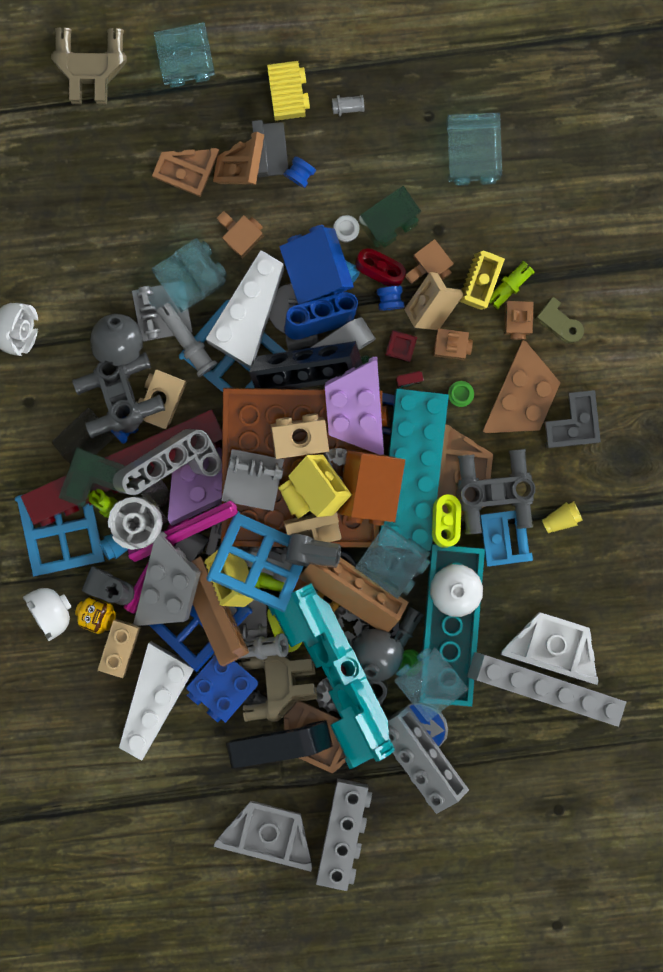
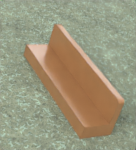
(356, 594)
(217, 620)

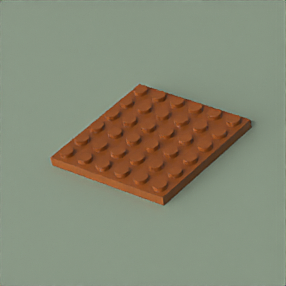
(248, 429)

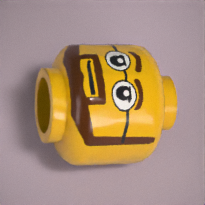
(95, 615)

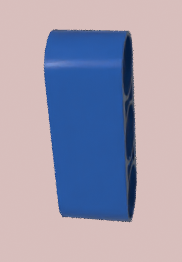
(312, 324)

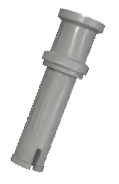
(193, 350)
(265, 647)

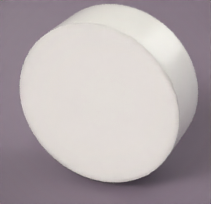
(346, 228)

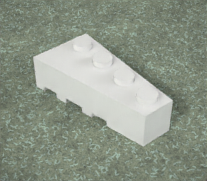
(247, 313)
(155, 694)

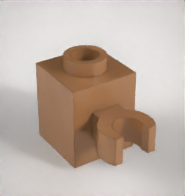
(240, 235)
(430, 259)
(518, 319)
(452, 344)

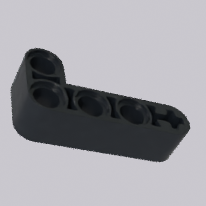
(279, 745)

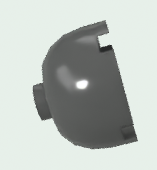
(116, 339)
(378, 654)

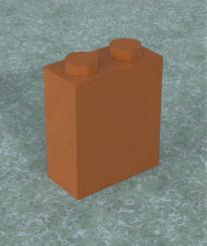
(374, 487)

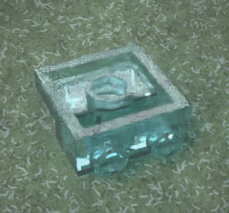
(184, 54)
(190, 274)
(393, 562)
(430, 683)

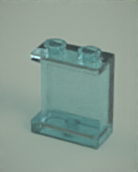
(474, 148)

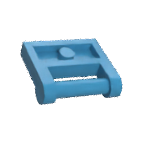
(497, 539)

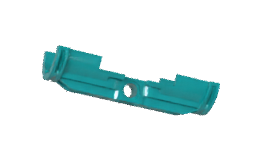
(363, 726)

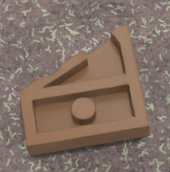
(240, 163)
(186, 169)

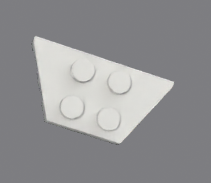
(556, 647)

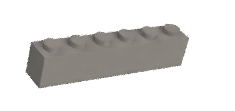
(546, 689)

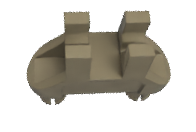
(89, 67)
(281, 686)

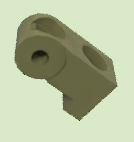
(558, 323)

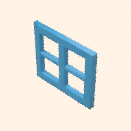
(215, 375)
(60, 529)
(259, 562)

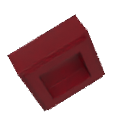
(401, 346)
(409, 379)

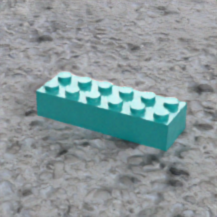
(419, 438)
(454, 636)

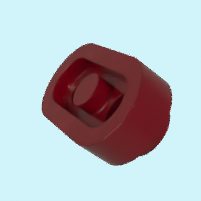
(380, 267)

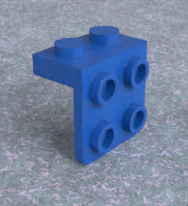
(221, 688)

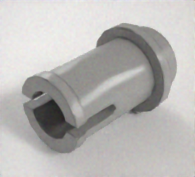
(347, 104)

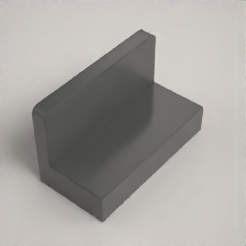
(274, 153)

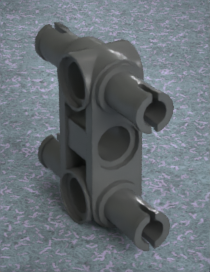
(118, 396)
(495, 491)

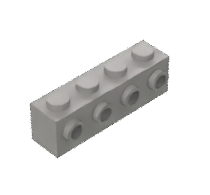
(424, 761)
(342, 835)

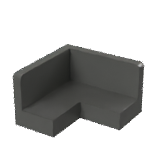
(580, 428)

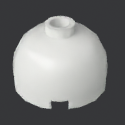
(17, 328)
(134, 523)
(456, 590)
(49, 611)

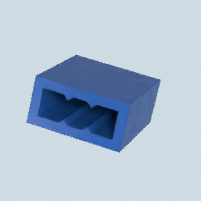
(316, 264)

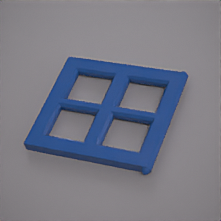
(176, 644)

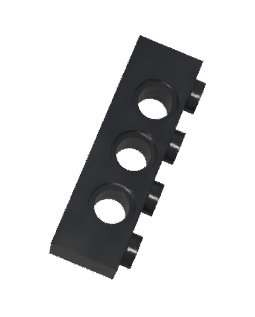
(304, 366)

